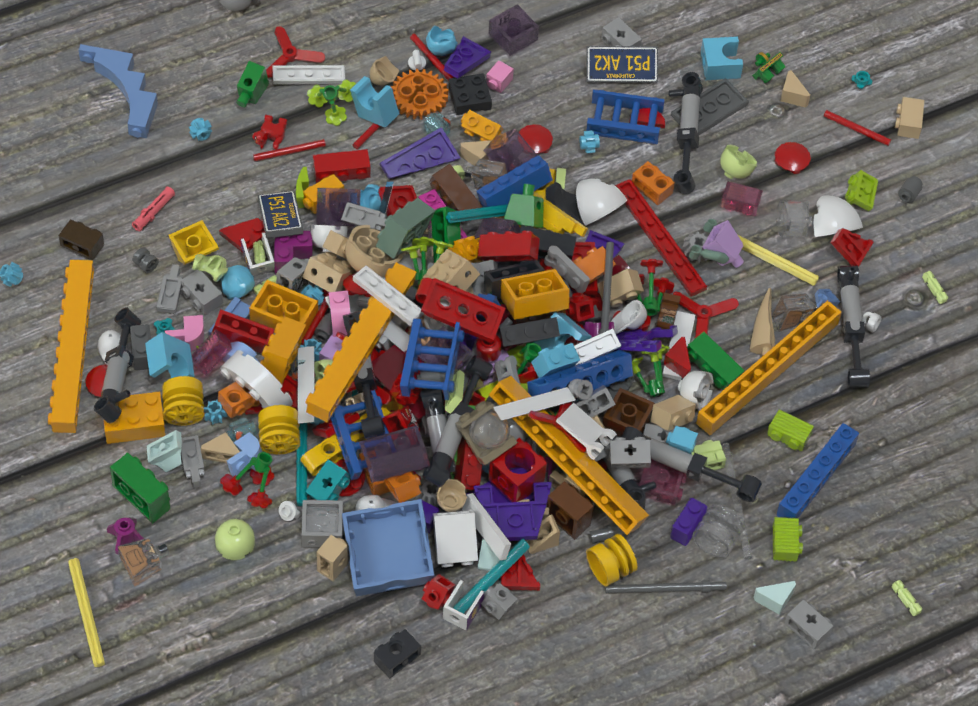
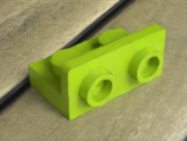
(862, 190)

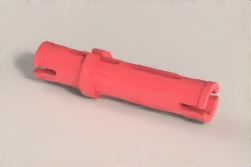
(148, 214)

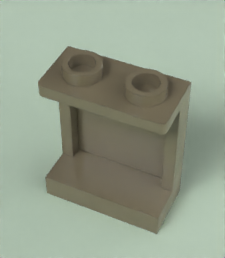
(484, 456)

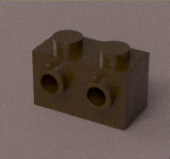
(81, 239)

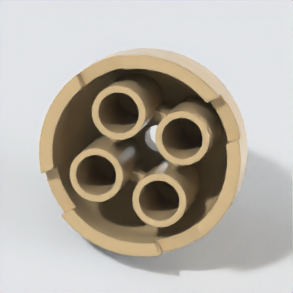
(362, 251)

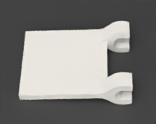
(585, 430)

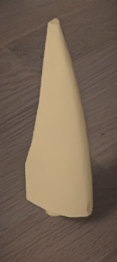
(763, 332)

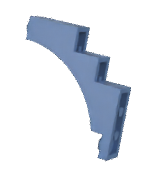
(118, 68)

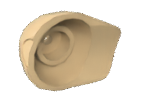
(383, 71)

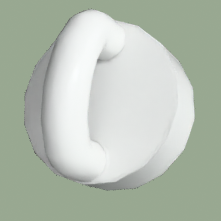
(873, 321)

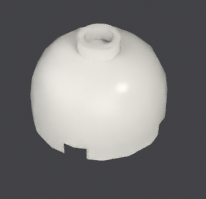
(320, 233)
(696, 388)

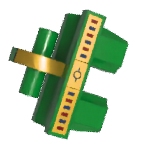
(774, 63)

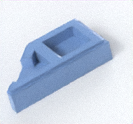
(823, 295)

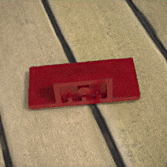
(386, 370)

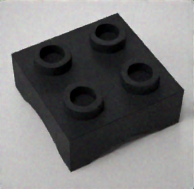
(470, 93)
(563, 200)

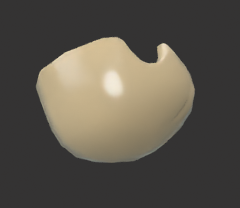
(451, 495)

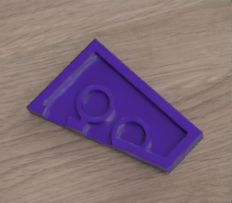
(466, 57)

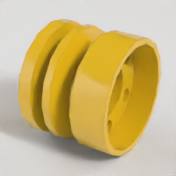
(183, 400)
(279, 429)
(611, 560)

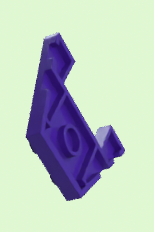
(642, 340)
(516, 519)

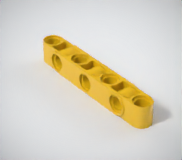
(316, 457)

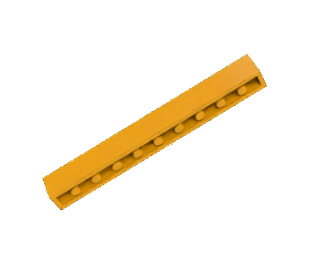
(72, 347)
(356, 348)
(768, 368)
(577, 465)

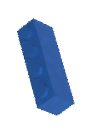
(499, 191)

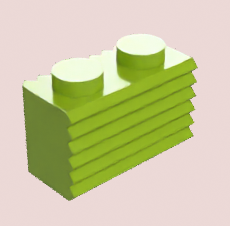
(790, 430)
(786, 539)

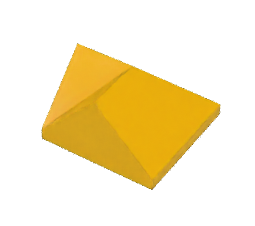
(192, 241)

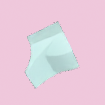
(166, 451)

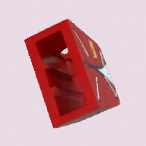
(399, 419)

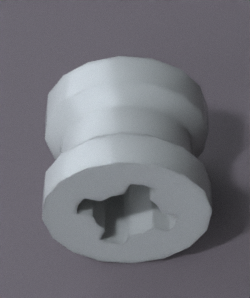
(579, 385)

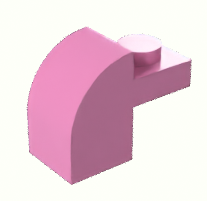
(339, 306)
(192, 333)

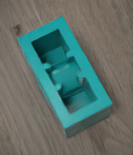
(328, 474)

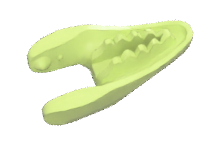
(215, 265)

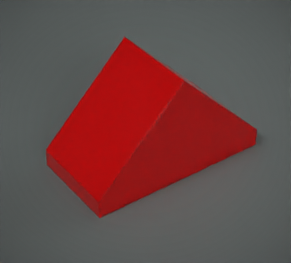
(678, 359)

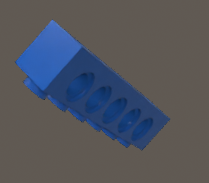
(599, 371)
(818, 472)

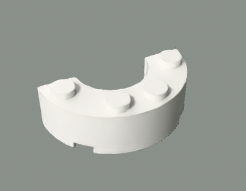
(256, 378)

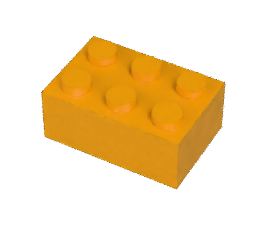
(535, 294)
(277, 302)
(283, 347)
(139, 419)

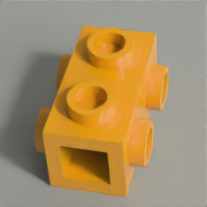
(480, 126)
(310, 193)
(467, 248)

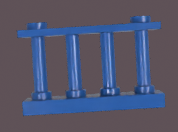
(620, 130)
(415, 348)
(343, 431)

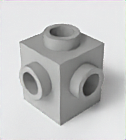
(498, 600)

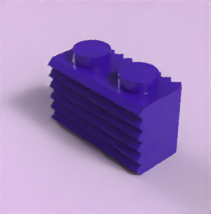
(687, 521)

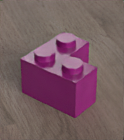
(291, 247)

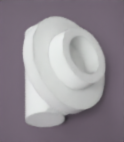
(416, 61)
(288, 511)

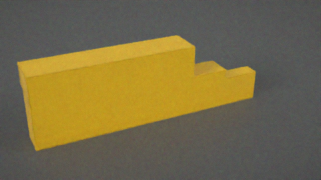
(558, 221)

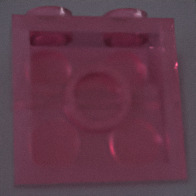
(667, 482)

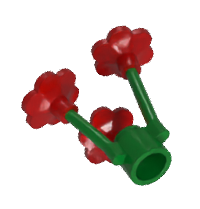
(661, 285)
(262, 476)

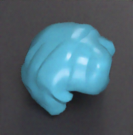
(440, 41)
(370, 197)
(237, 282)

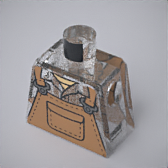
(485, 172)
(792, 311)
(142, 559)

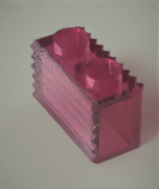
(741, 198)
(211, 352)

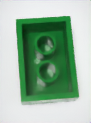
(140, 487)

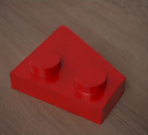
(249, 230)
(851, 246)
(520, 576)

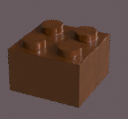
(629, 411)
(570, 510)

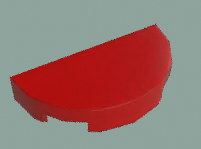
(643, 118)

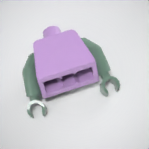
(721, 245)

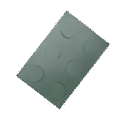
(404, 227)

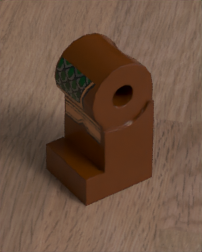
(668, 310)

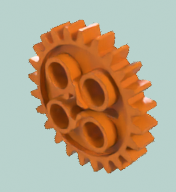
(420, 93)

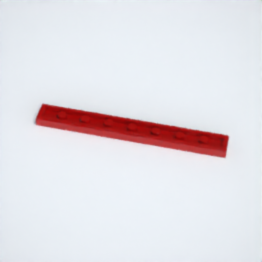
(661, 239)

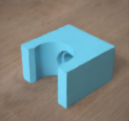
(715, 60)
(374, 106)
(567, 328)
(169, 354)

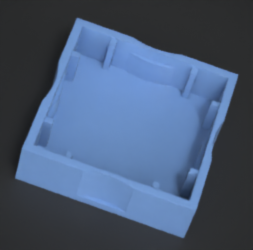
(388, 547)

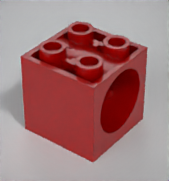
(514, 485)

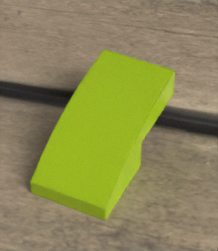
(302, 184)

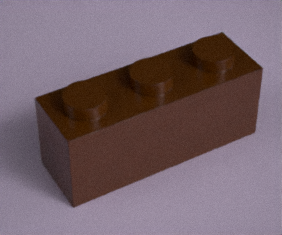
(453, 190)

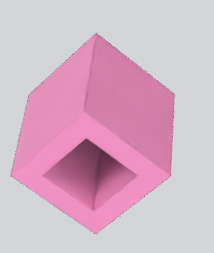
(499, 76)

